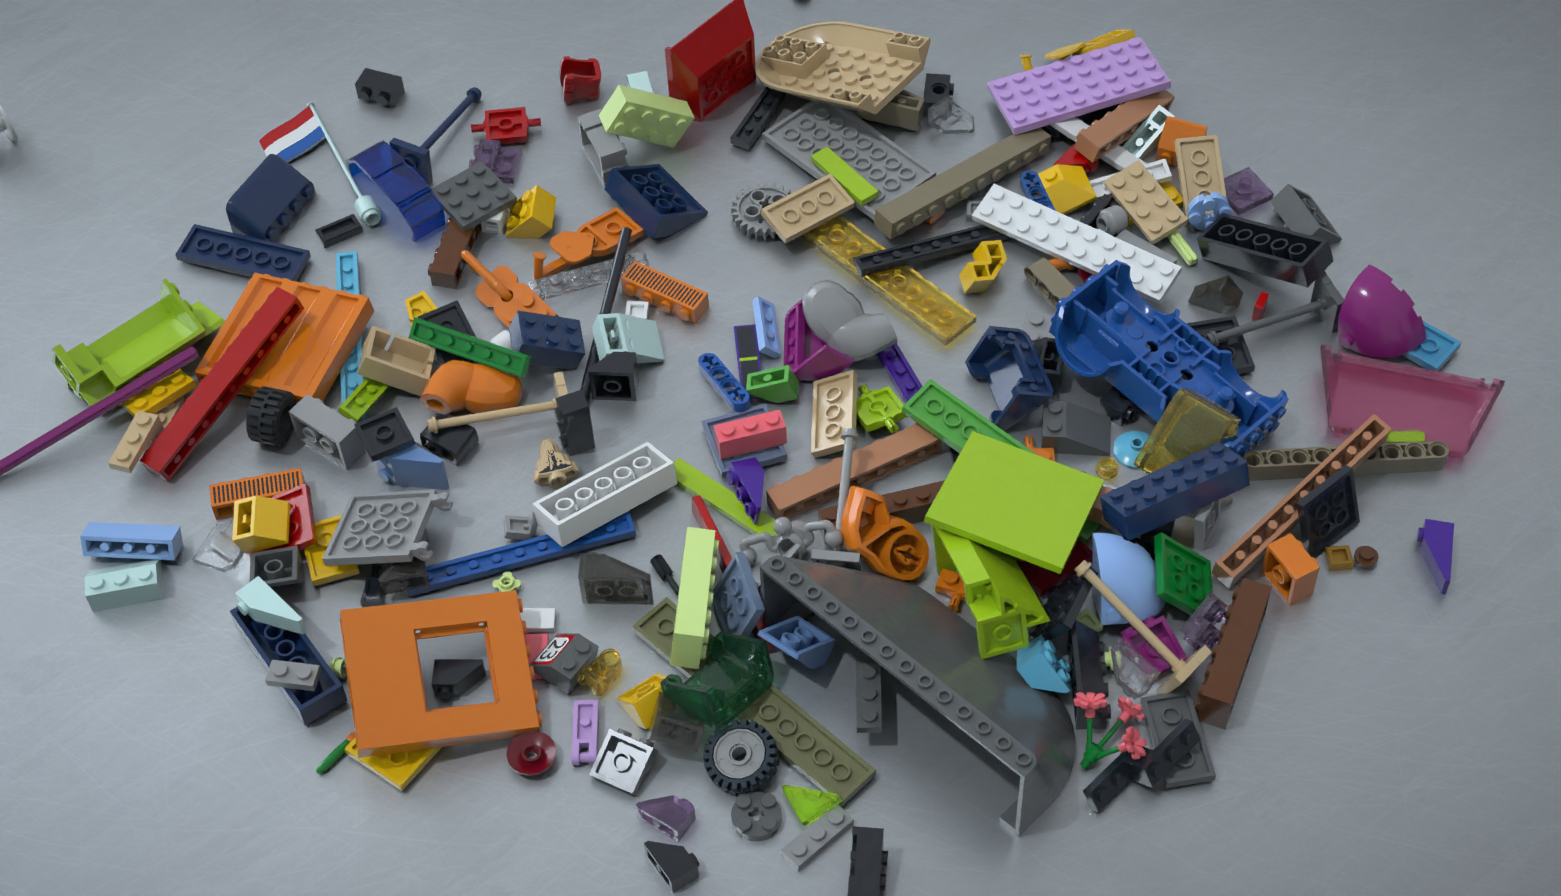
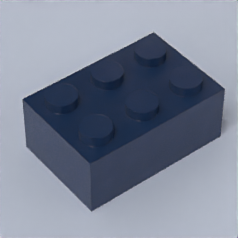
(548, 339)

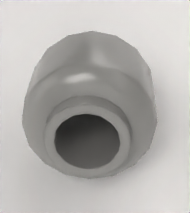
(1112, 220)

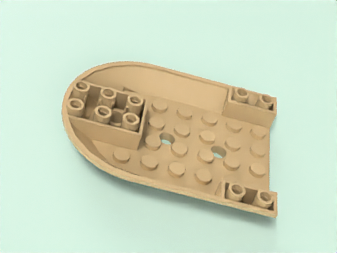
(842, 64)

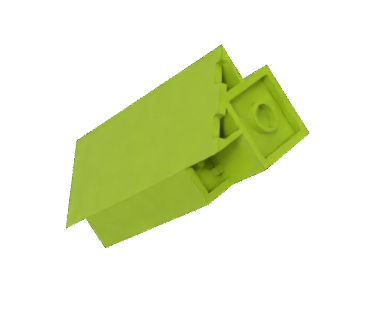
(135, 346)
(993, 591)

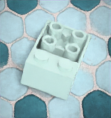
(627, 333)

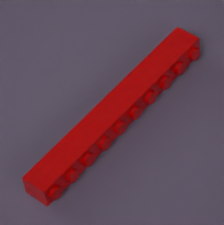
(221, 384)

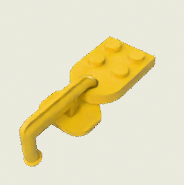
(1105, 40)

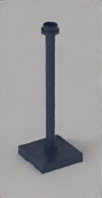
(419, 157)

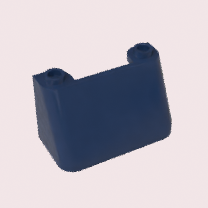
(1013, 373)

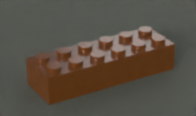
(1232, 653)

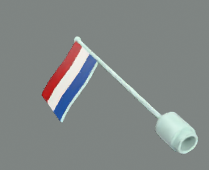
(300, 136)

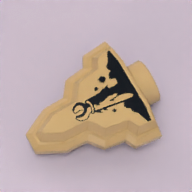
(553, 466)

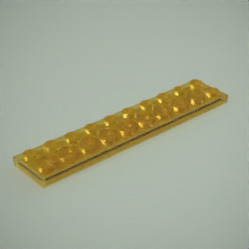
(899, 286)

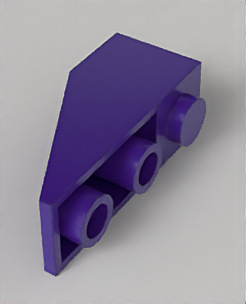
(747, 481)

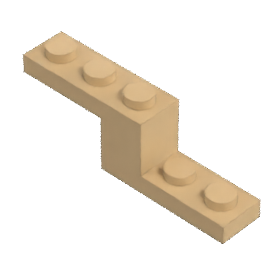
(141, 435)

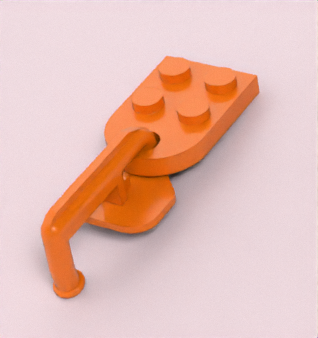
(593, 238)
(504, 293)

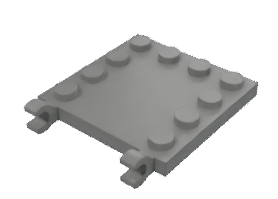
(384, 527)

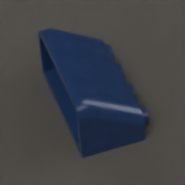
(268, 199)

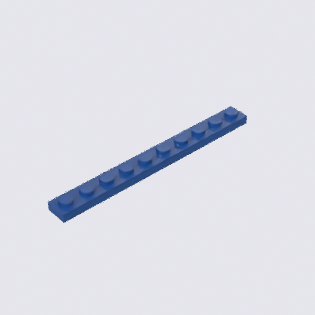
(521, 554)

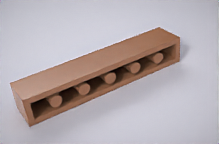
(1119, 124)

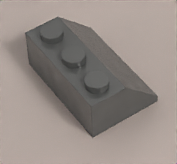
(1303, 214)

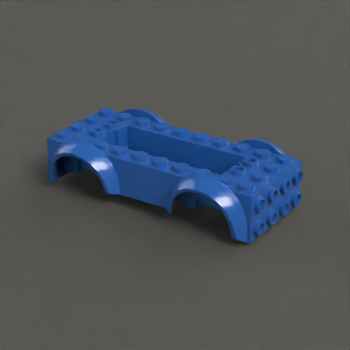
(1105, 333)

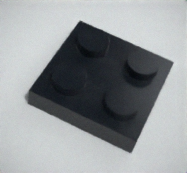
(384, 434)

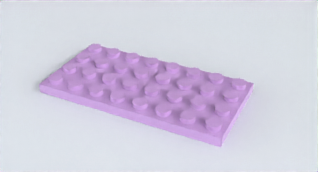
(1078, 85)

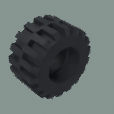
(269, 416)

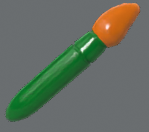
(335, 754)

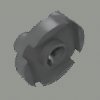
(756, 802)

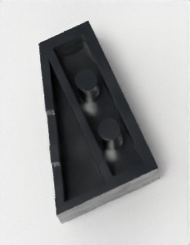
(867, 862)

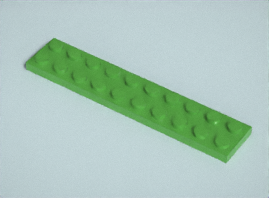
(954, 422)

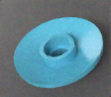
(1125, 448)

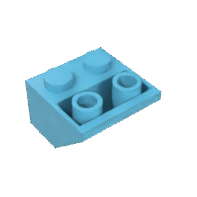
(1043, 667)

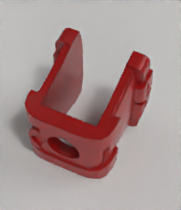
(580, 79)

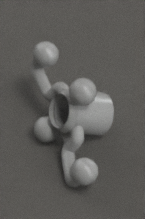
(787, 530)

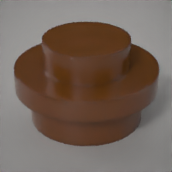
(1366, 556)

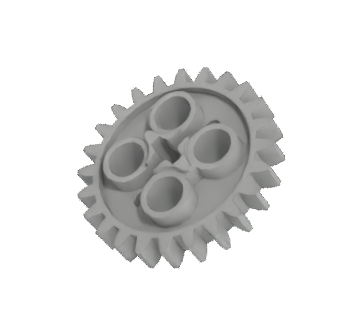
(748, 206)

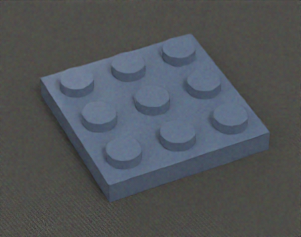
(765, 456)
(737, 598)

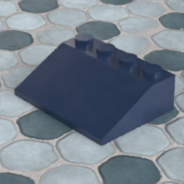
(653, 199)

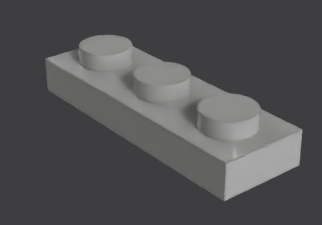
(817, 837)

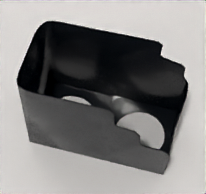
(450, 442)

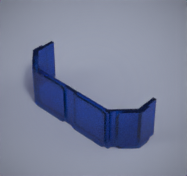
(402, 186)

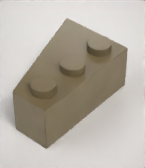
(902, 111)

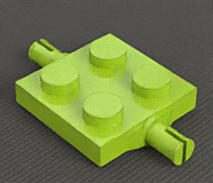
(879, 409)

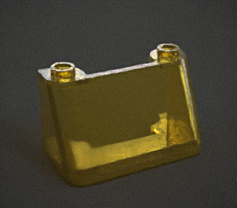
(1185, 428)

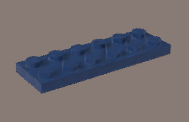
(241, 253)

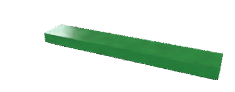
(470, 347)

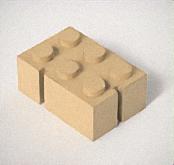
(404, 364)

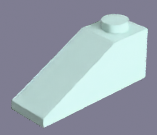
(1148, 134)
(268, 607)

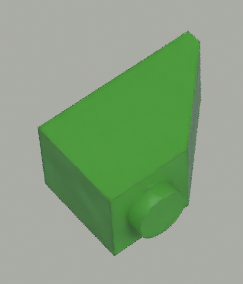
(774, 384)

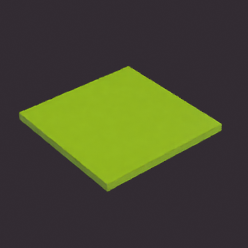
(1015, 502)

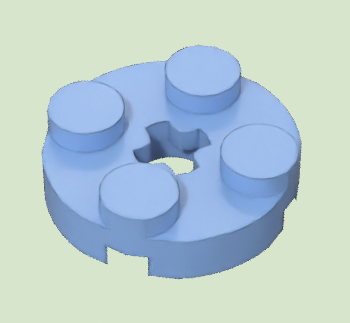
(1201, 203)

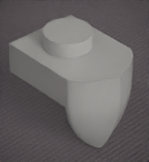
(520, 527)

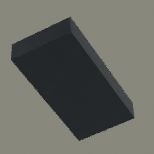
(339, 230)

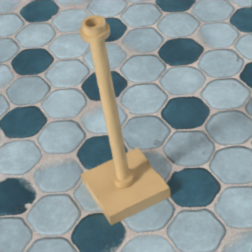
(559, 390)
(1181, 668)

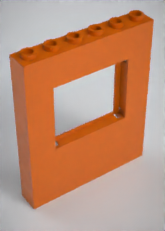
(388, 678)

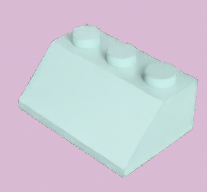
(124, 585)

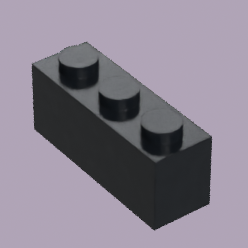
(574, 423)

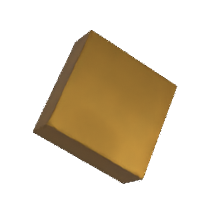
(1339, 558)

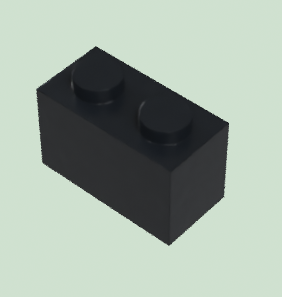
(379, 87)

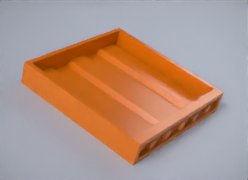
(312, 347)

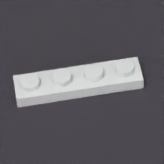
(1158, 169)

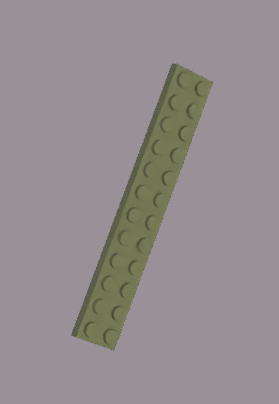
(797, 734)

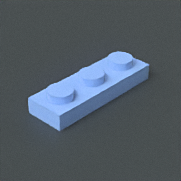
(766, 327)

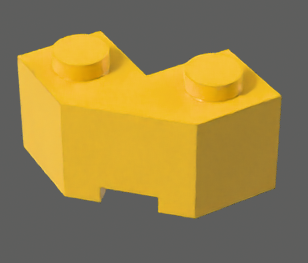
(987, 262)

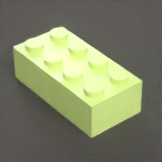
(646, 116)

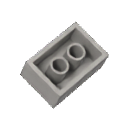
(326, 431)

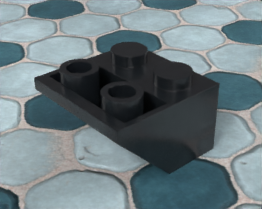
(1050, 359)

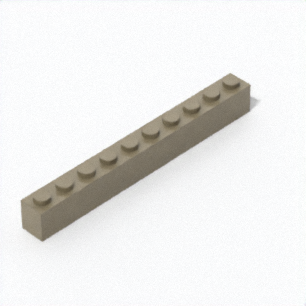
(960, 181)

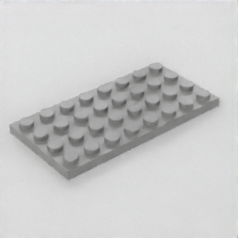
(855, 142)

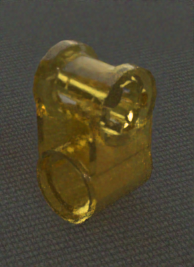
(600, 675)

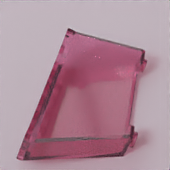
(1405, 398)

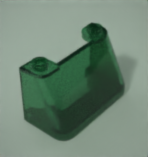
(726, 684)

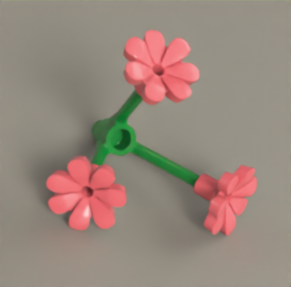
(1130, 740)

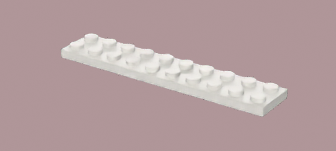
(1074, 241)

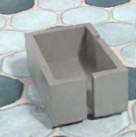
(600, 146)

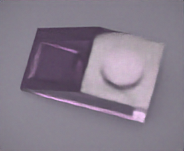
(667, 815)

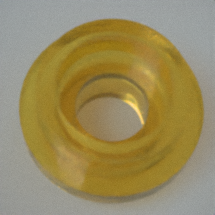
(1107, 463)

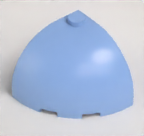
(1129, 574)

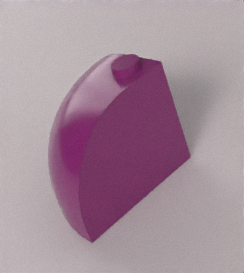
(1379, 317)

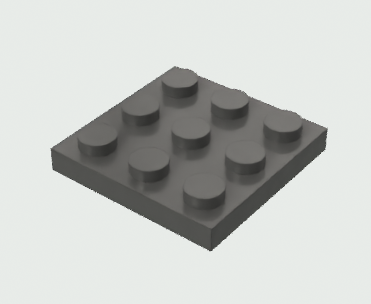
(473, 196)

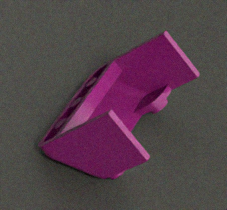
(807, 353)

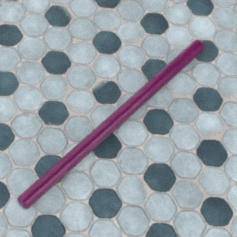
(97, 409)

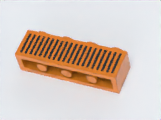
(665, 292)
(270, 484)

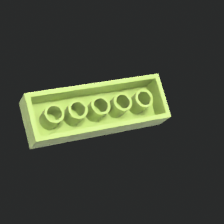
(694, 598)

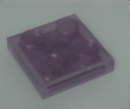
(1246, 191)

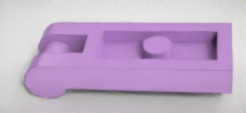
(585, 731)

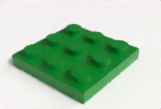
(1181, 574)

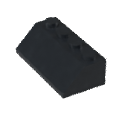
(1087, 672)

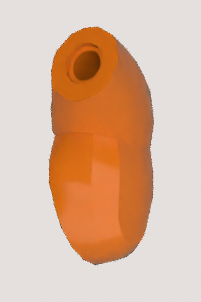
(470, 387)
(884, 541)

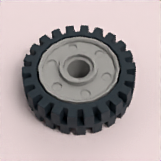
(748, 773)

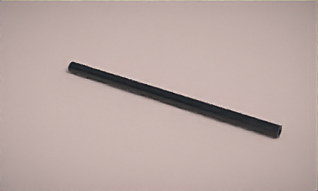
(608, 301)

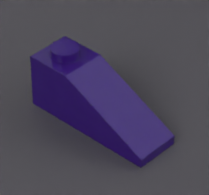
(1436, 550)

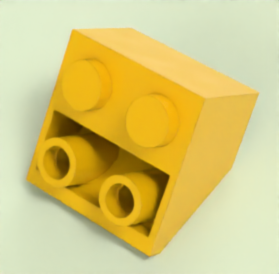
(531, 215)
(260, 523)

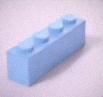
(131, 541)

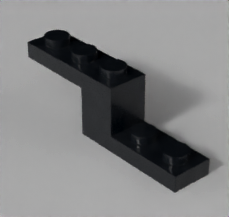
(1146, 770)

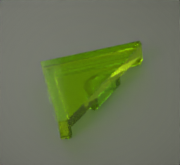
(810, 803)

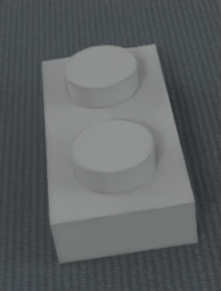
(293, 675)

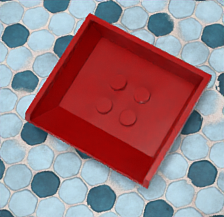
(713, 61)

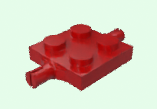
(506, 125)

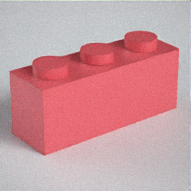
(750, 434)

